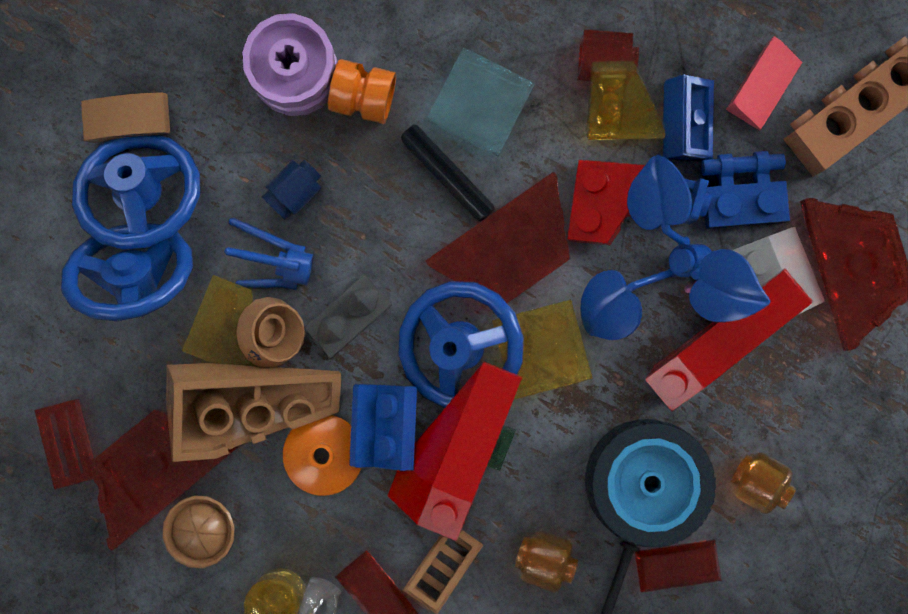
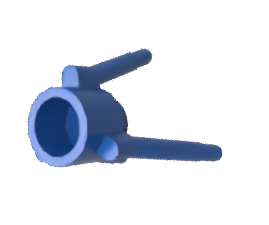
(292, 266)

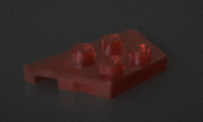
(512, 245)
(859, 265)
(141, 479)

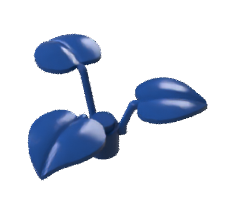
(724, 283)

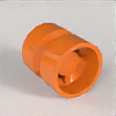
(361, 91)

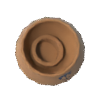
(270, 332)
(198, 532)

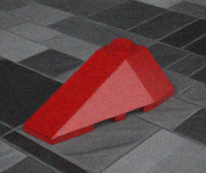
(456, 452)

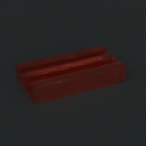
(50, 445)

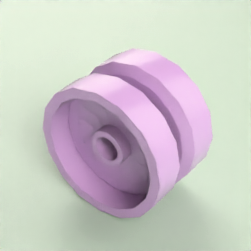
(292, 42)

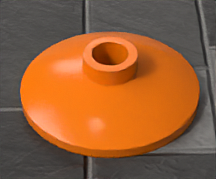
(299, 460)

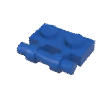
(746, 203)

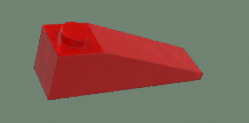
(725, 343)

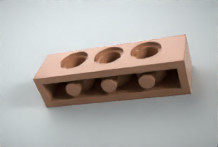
(818, 146)

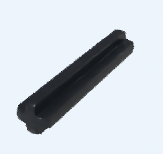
(447, 173)

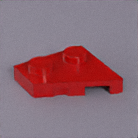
(600, 200)

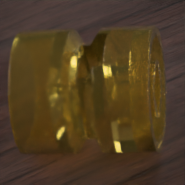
(275, 593)

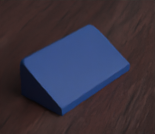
(688, 118)

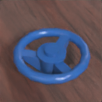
(135, 189)
(128, 276)
(456, 344)

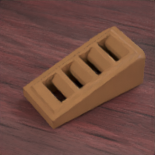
(422, 598)

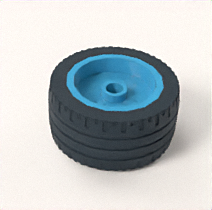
(664, 510)

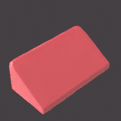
(765, 83)

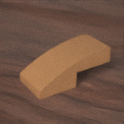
(125, 116)

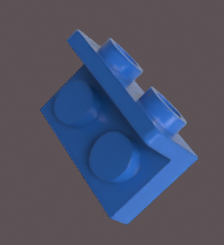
(383, 426)

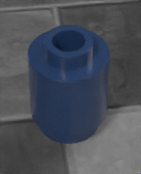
(292, 188)

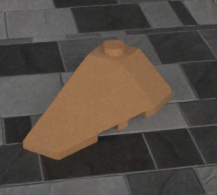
(230, 405)

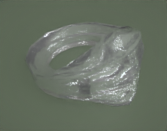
(317, 591)

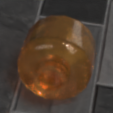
(763, 483)
(546, 561)

